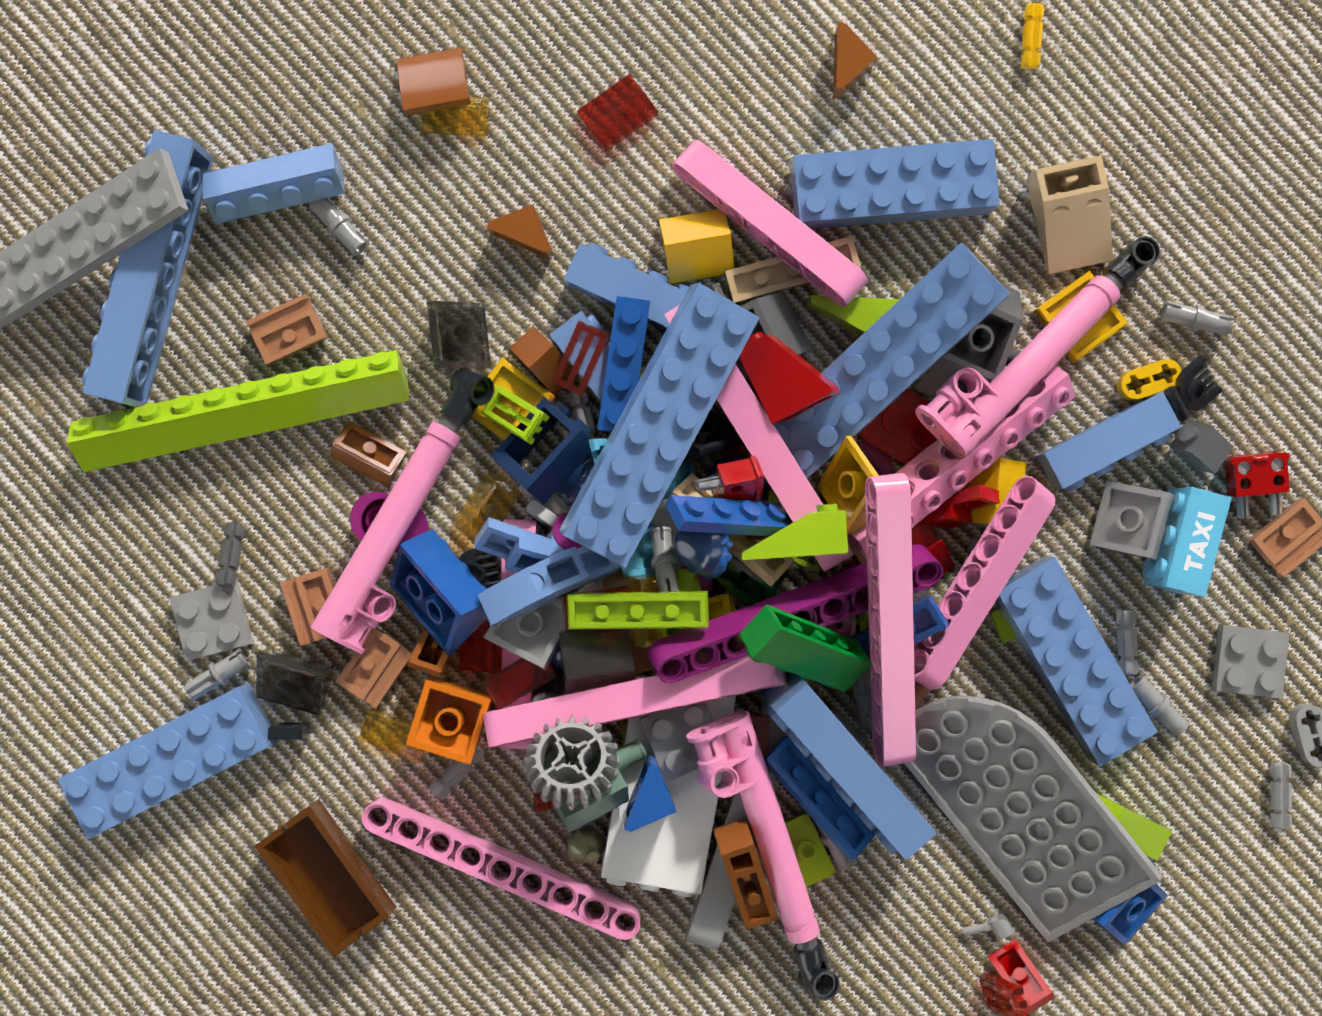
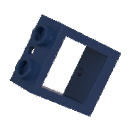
(558, 464)

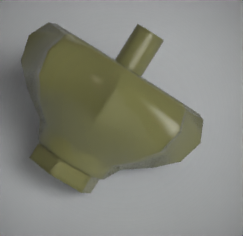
(585, 846)

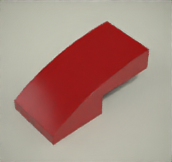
(957, 508)

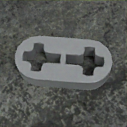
(1304, 734)

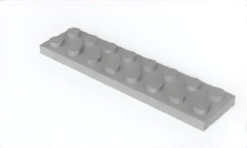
(89, 234)

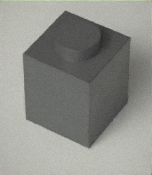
(1201, 446)

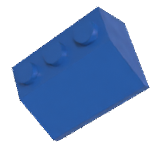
(438, 589)

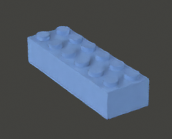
(895, 184)
(1074, 661)
(167, 760)
(847, 766)

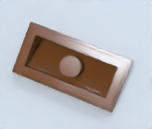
(367, 453)

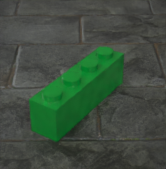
(804, 648)

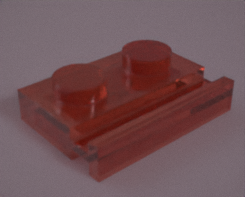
(617, 112)
(480, 654)

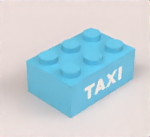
(1189, 542)

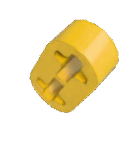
(1146, 372)

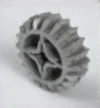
(591, 743)

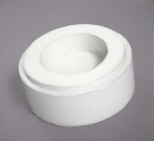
(541, 513)

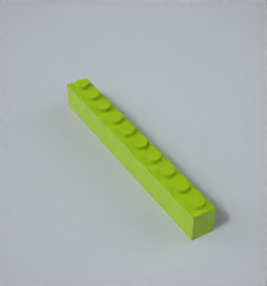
(238, 411)

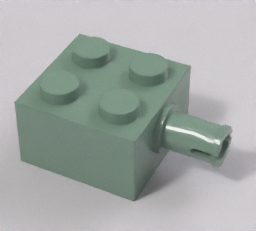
(610, 800)

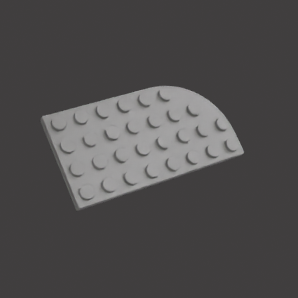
(1026, 812)

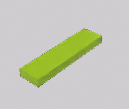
(638, 610)

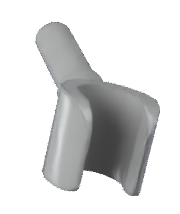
(997, 923)

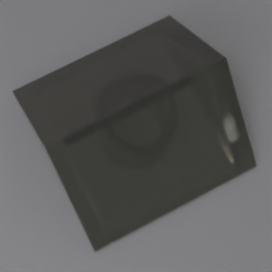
(458, 336)
(595, 658)
(292, 680)

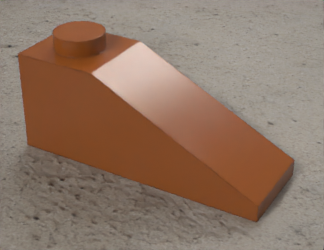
(745, 874)

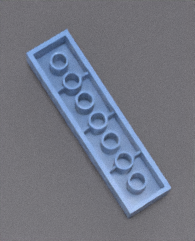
(146, 288)
(895, 354)
(659, 424)

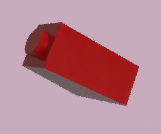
(783, 378)

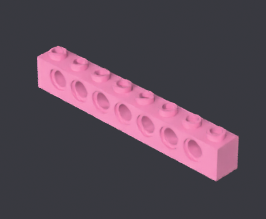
(940, 474)

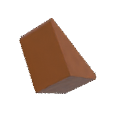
(851, 59)
(522, 230)
(540, 358)
(429, 656)

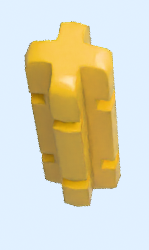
(1032, 36)

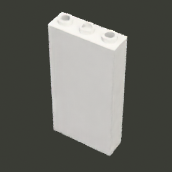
(674, 848)

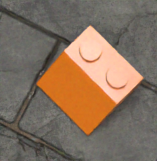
(449, 719)

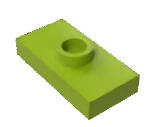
(809, 850)

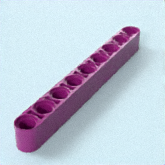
(818, 602)

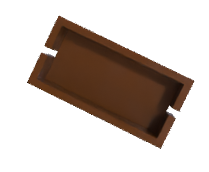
(326, 877)

